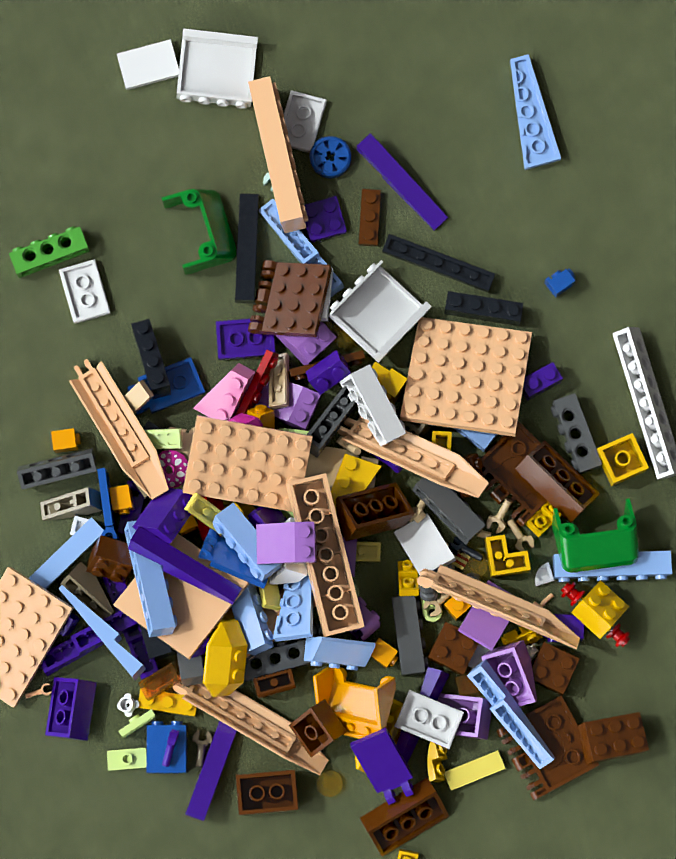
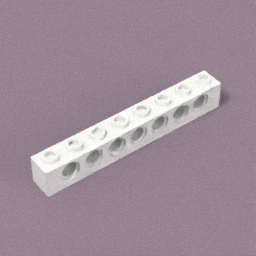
(647, 401)

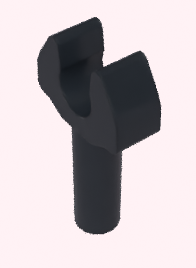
(460, 547)

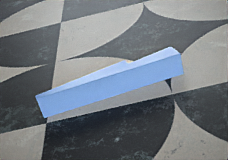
(296, 242)
(67, 554)
(106, 634)
(510, 714)

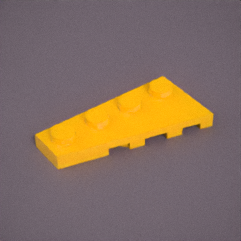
(353, 476)

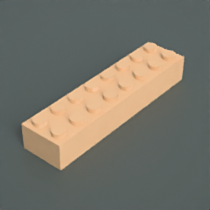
(278, 154)
(331, 575)

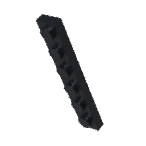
(438, 263)

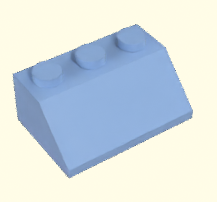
(337, 652)

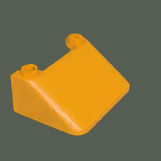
(356, 705)

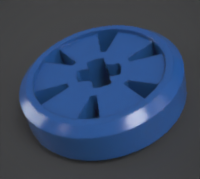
(329, 168)

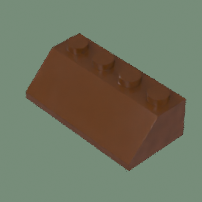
(557, 481)
(372, 511)
(404, 819)

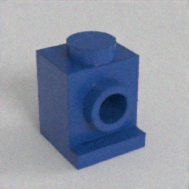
(560, 281)

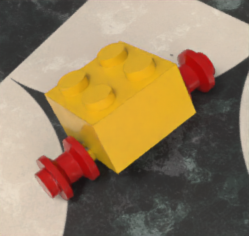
(599, 610)

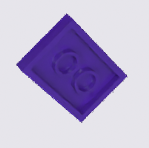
(237, 343)

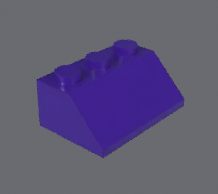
(165, 515)
(71, 708)

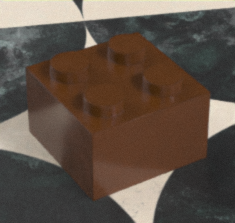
(110, 559)
(452, 649)
(553, 668)
(317, 728)

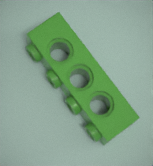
(59, 254)

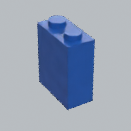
(156, 746)

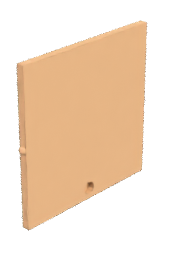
(194, 608)

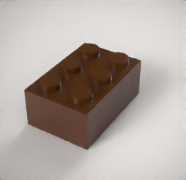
(613, 737)
(267, 792)

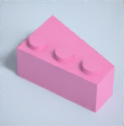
(227, 395)

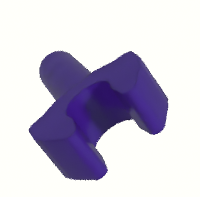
(171, 742)

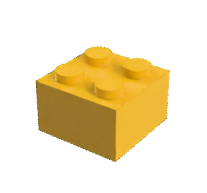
(622, 459)

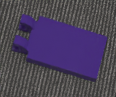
(383, 764)

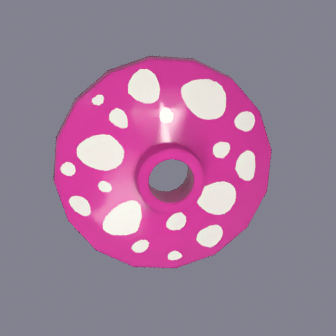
(179, 465)

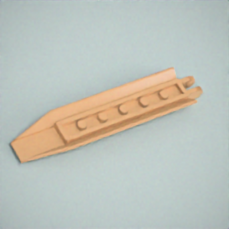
(120, 428)
(418, 457)
(498, 603)
(254, 722)

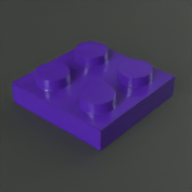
(324, 219)

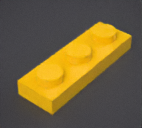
(168, 703)

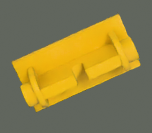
(527, 635)

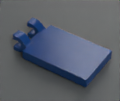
(183, 384)
(109, 517)
(226, 559)

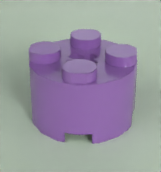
(370, 620)

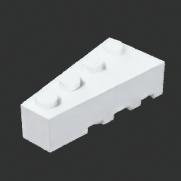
(374, 404)

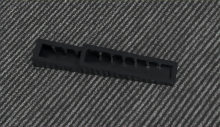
(247, 248)

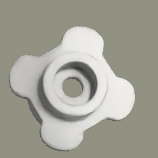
(532, 651)
(122, 705)

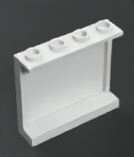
(216, 68)
(377, 312)

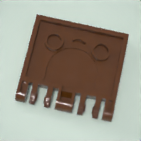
(292, 301)
(501, 465)
(562, 737)

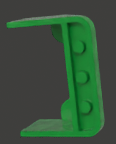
(221, 246)
(597, 549)

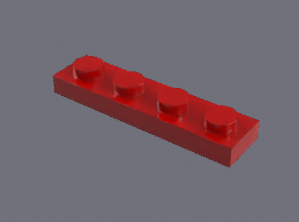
(259, 380)

